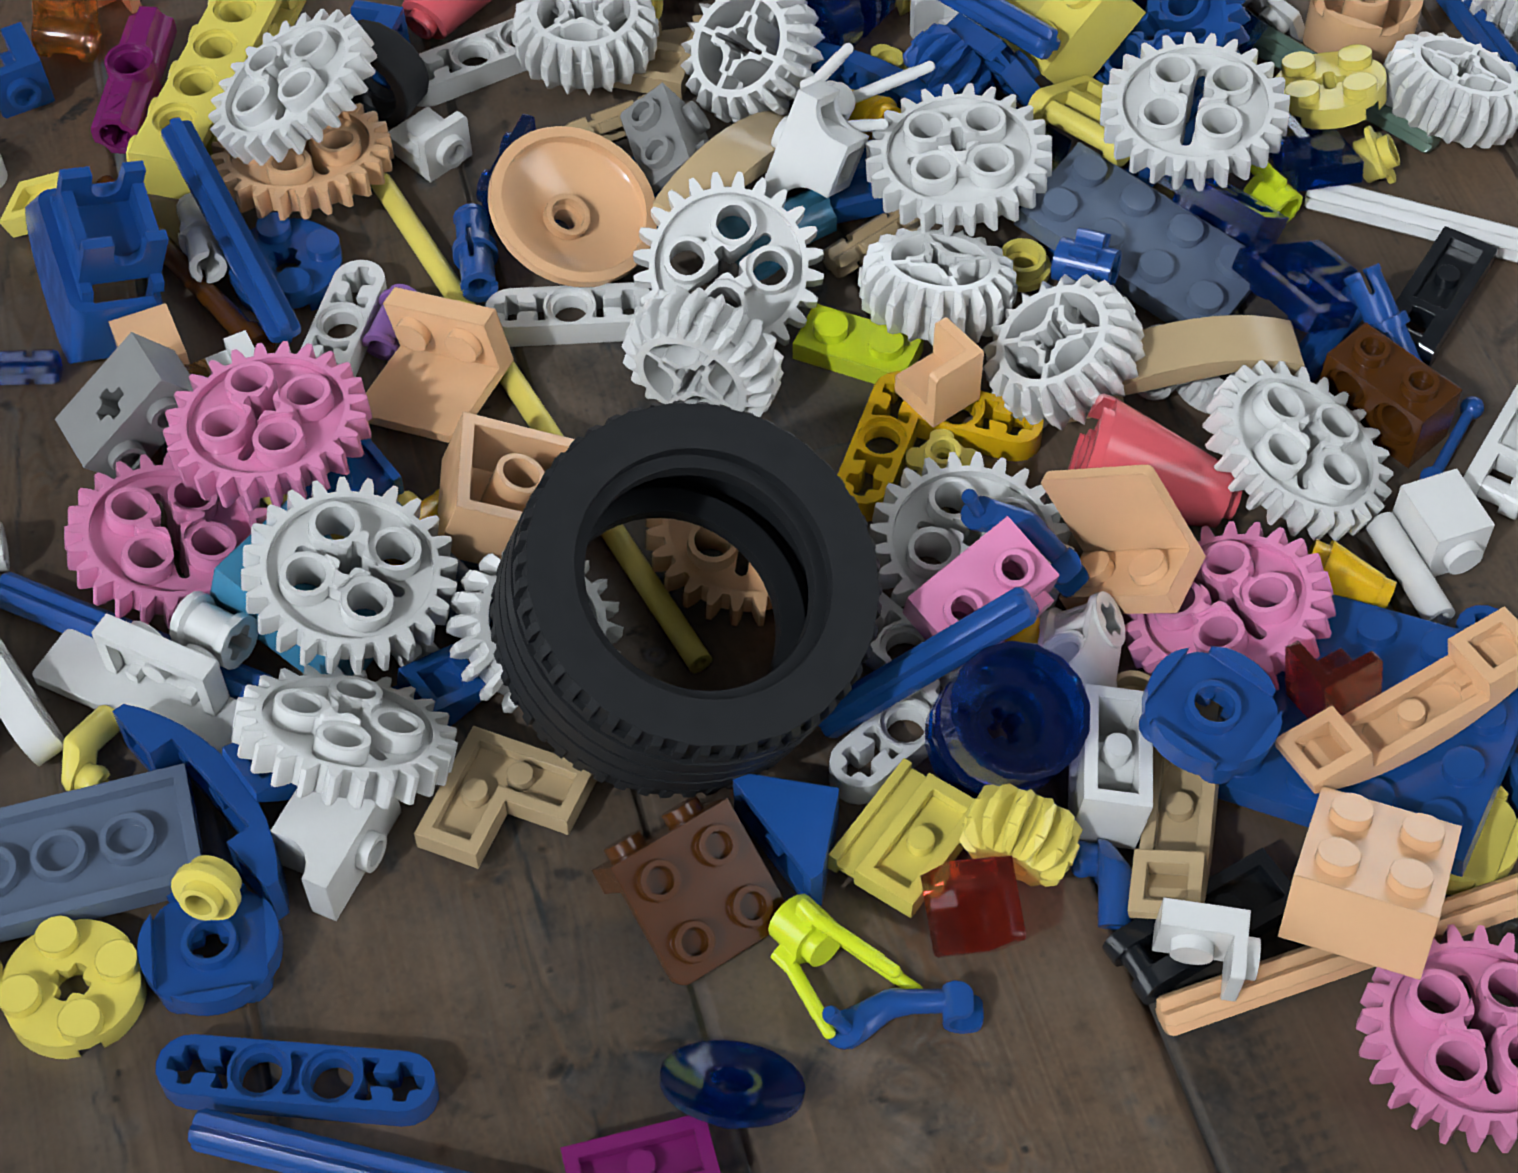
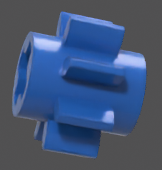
(1086, 255)

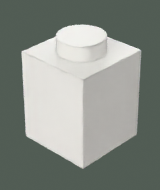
(1444, 522)

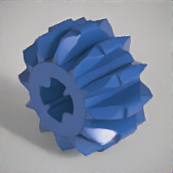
(952, 58)

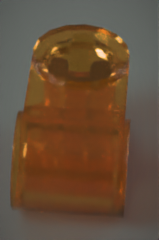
(66, 28)

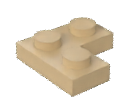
(497, 779)

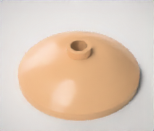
(575, 180)

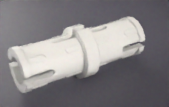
(199, 242)

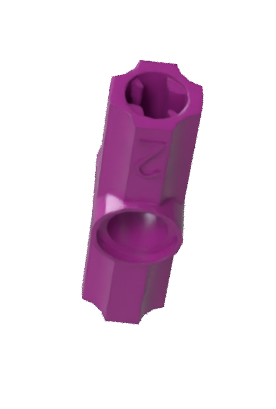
(133, 77)

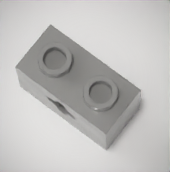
(124, 406)

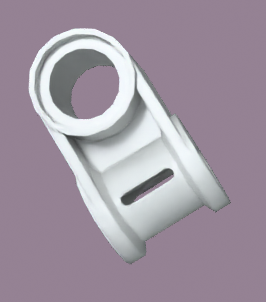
(1087, 638)

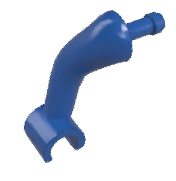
(984, 513)
(956, 1001)

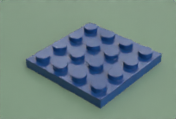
(1447, 782)

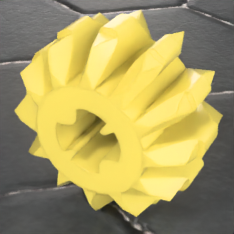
(1025, 826)

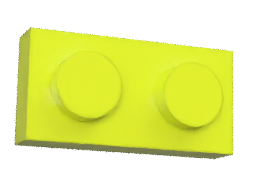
(853, 345)

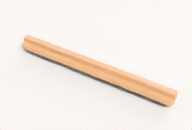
(1311, 967)

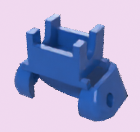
(93, 237)

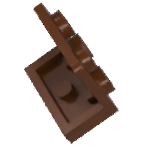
(693, 887)

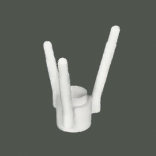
(849, 98)

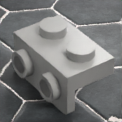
(663, 133)

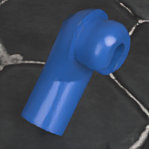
(1113, 879)

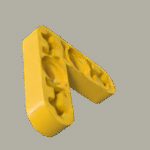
(903, 431)

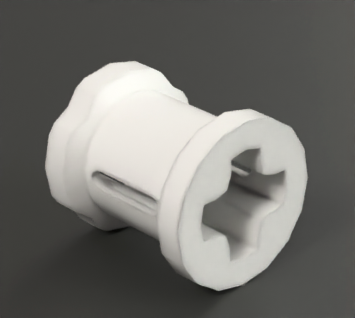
(215, 629)

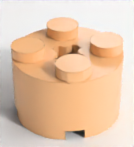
(1364, 22)

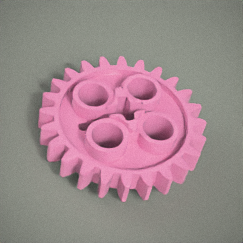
(267, 425)
(126, 554)
(1263, 581)
(1416, 1040)

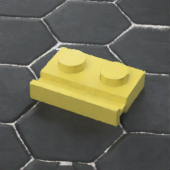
(901, 835)

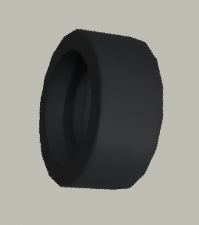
(402, 70)

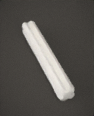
(1409, 217)

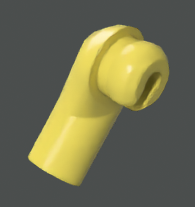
(82, 747)

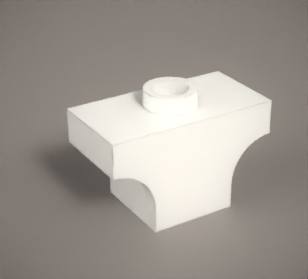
(814, 145)
(332, 846)

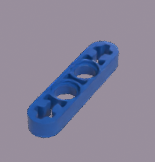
(295, 1090)

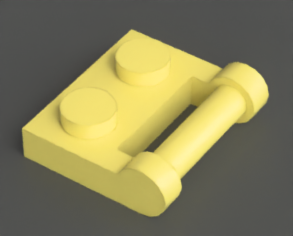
(1076, 110)

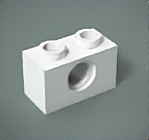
(1114, 771)

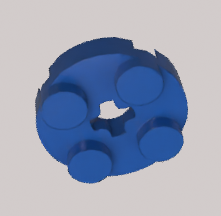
(299, 242)
(1204, 746)
(218, 983)

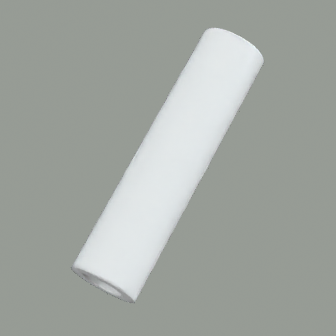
(1410, 569)

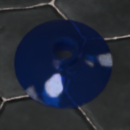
(732, 1084)

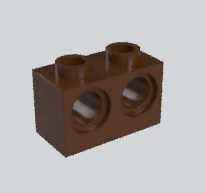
(1397, 391)

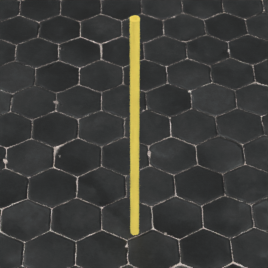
(537, 417)

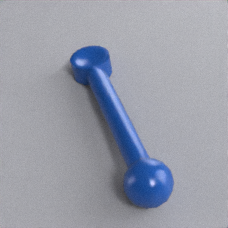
(1470, 409)

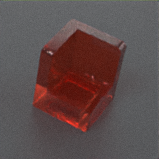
(1330, 680)
(973, 906)

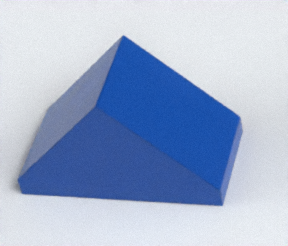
(792, 826)

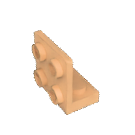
(444, 364)
(1128, 536)

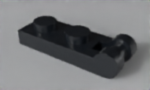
(1444, 288)
(1248, 884)

